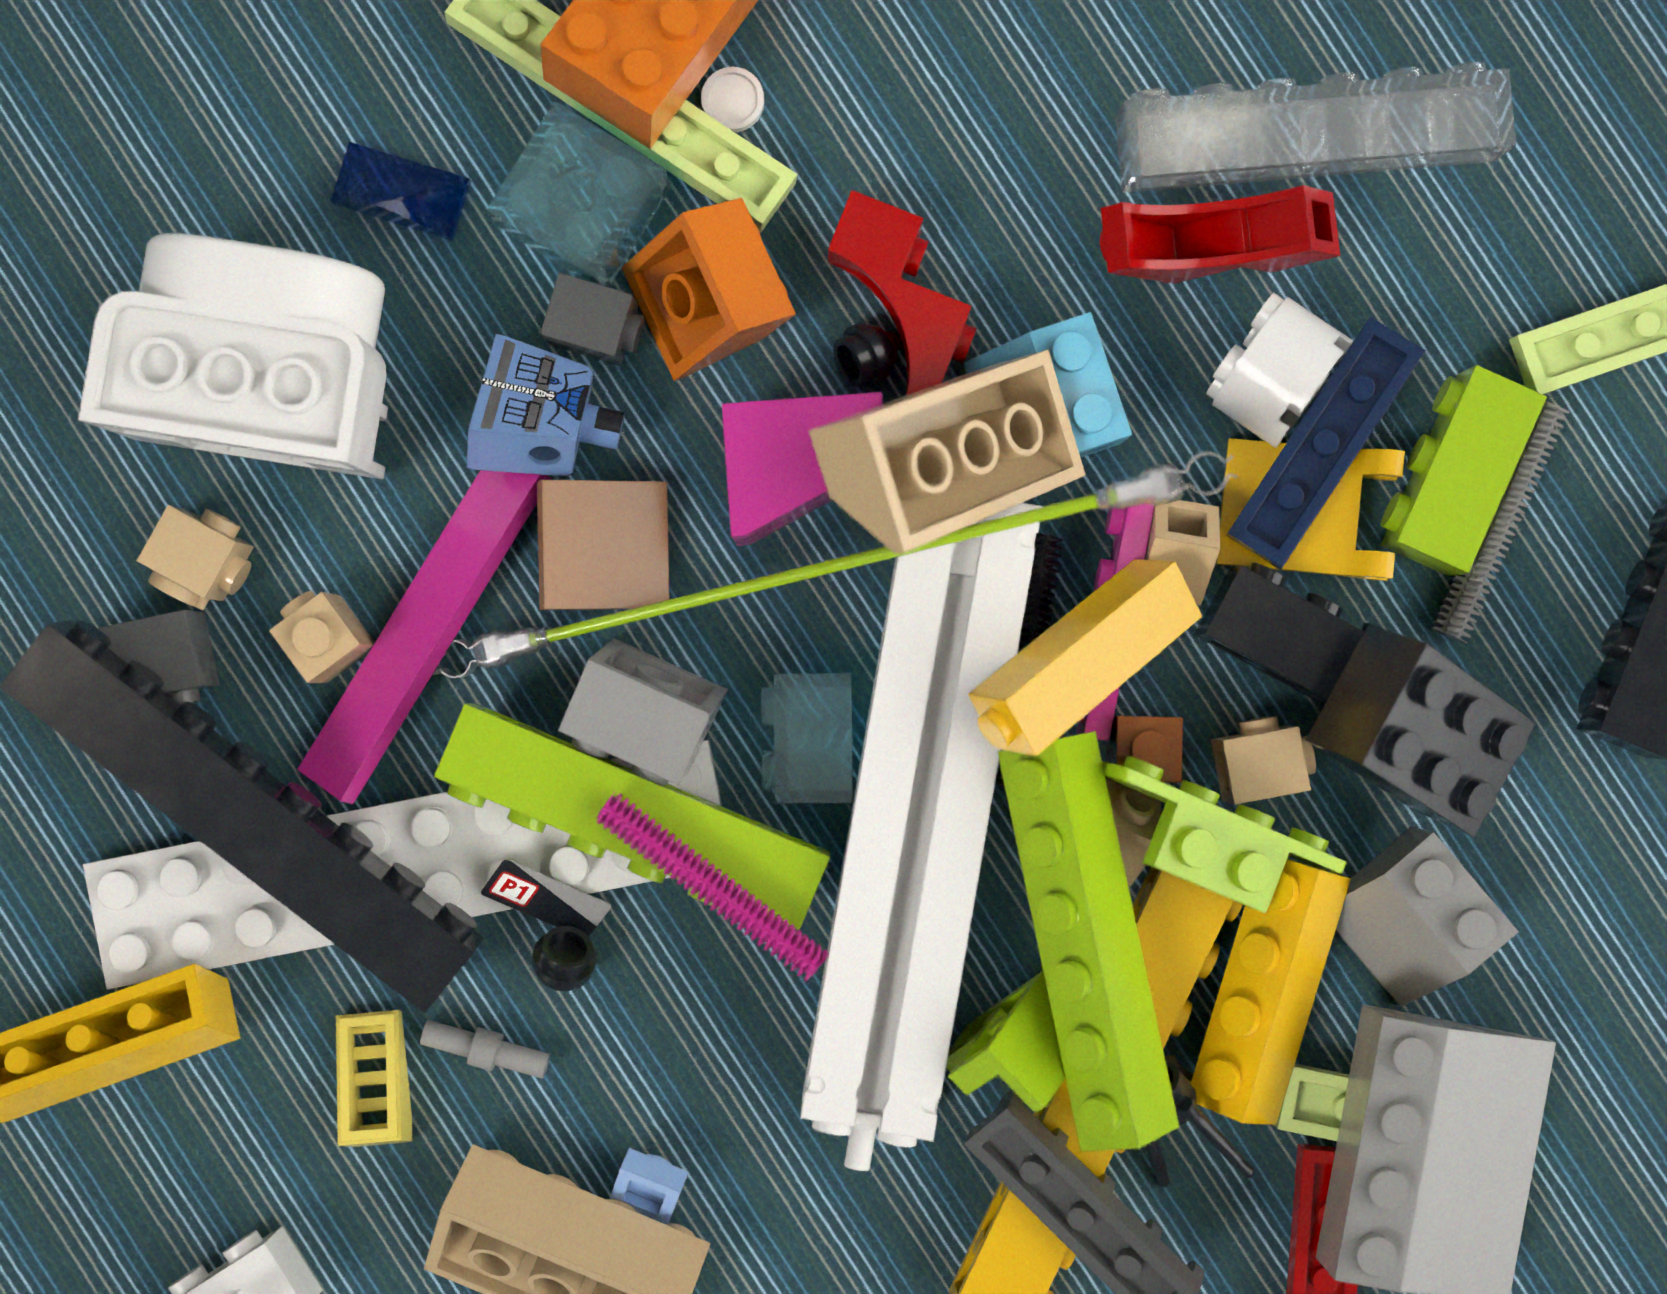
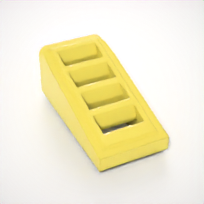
(395, 1077)

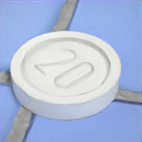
(733, 98)

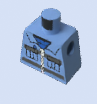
(536, 412)

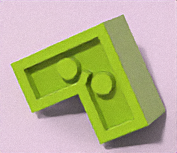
(1014, 1042)

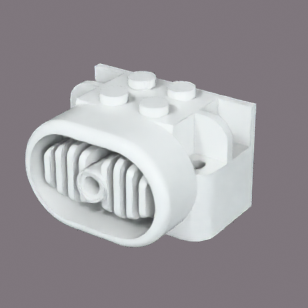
(243, 355)

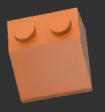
(707, 287)

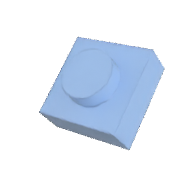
(649, 1185)

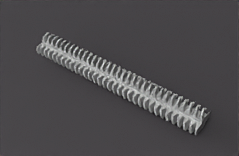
(1468, 586)

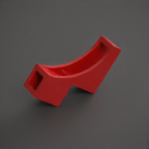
(1213, 237)
(878, 248)

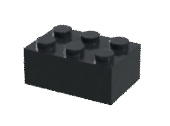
(1421, 729)

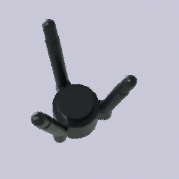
(1187, 1110)

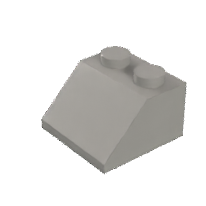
(641, 712)
(1419, 918)

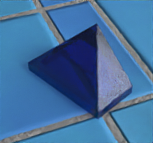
(401, 191)

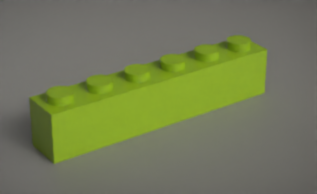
(565, 788)
(1089, 944)

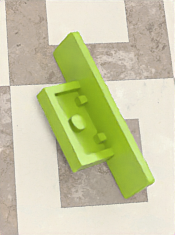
(1217, 848)

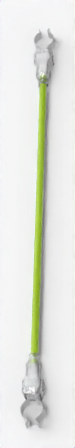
(1153, 486)

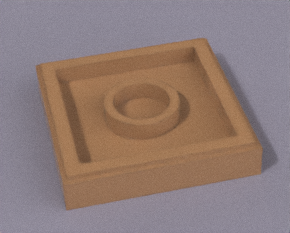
(602, 544)

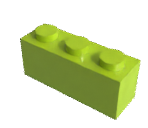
(1461, 470)

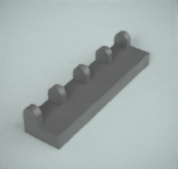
(1078, 1204)

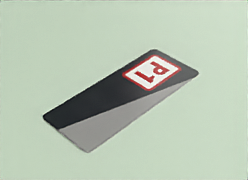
(544, 897)

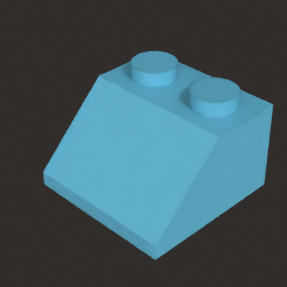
(1082, 376)

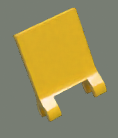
(1331, 538)

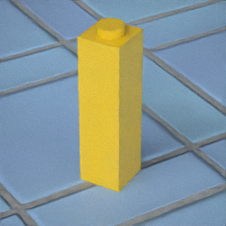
(1084, 656)

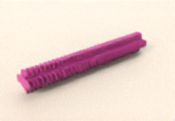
(712, 886)

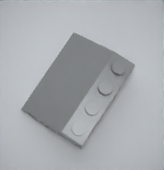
(1434, 1155)

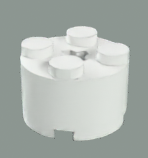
(1279, 371)

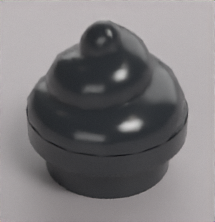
(866, 354)
(564, 958)

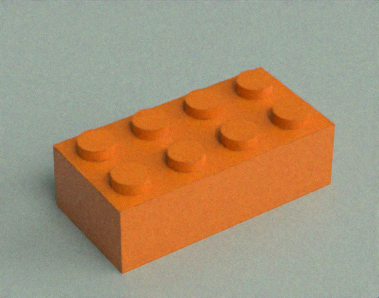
(637, 56)

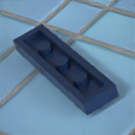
(1325, 443)

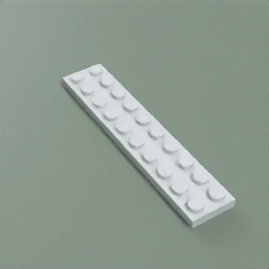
(194, 907)

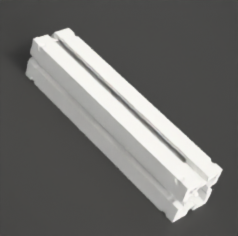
(914, 843)

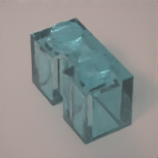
(810, 738)

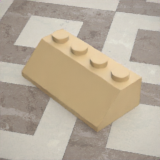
(951, 452)
(544, 1235)

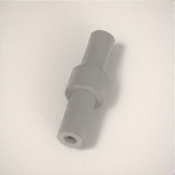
(485, 1049)

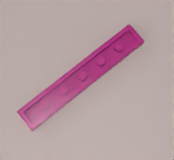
(420, 632)

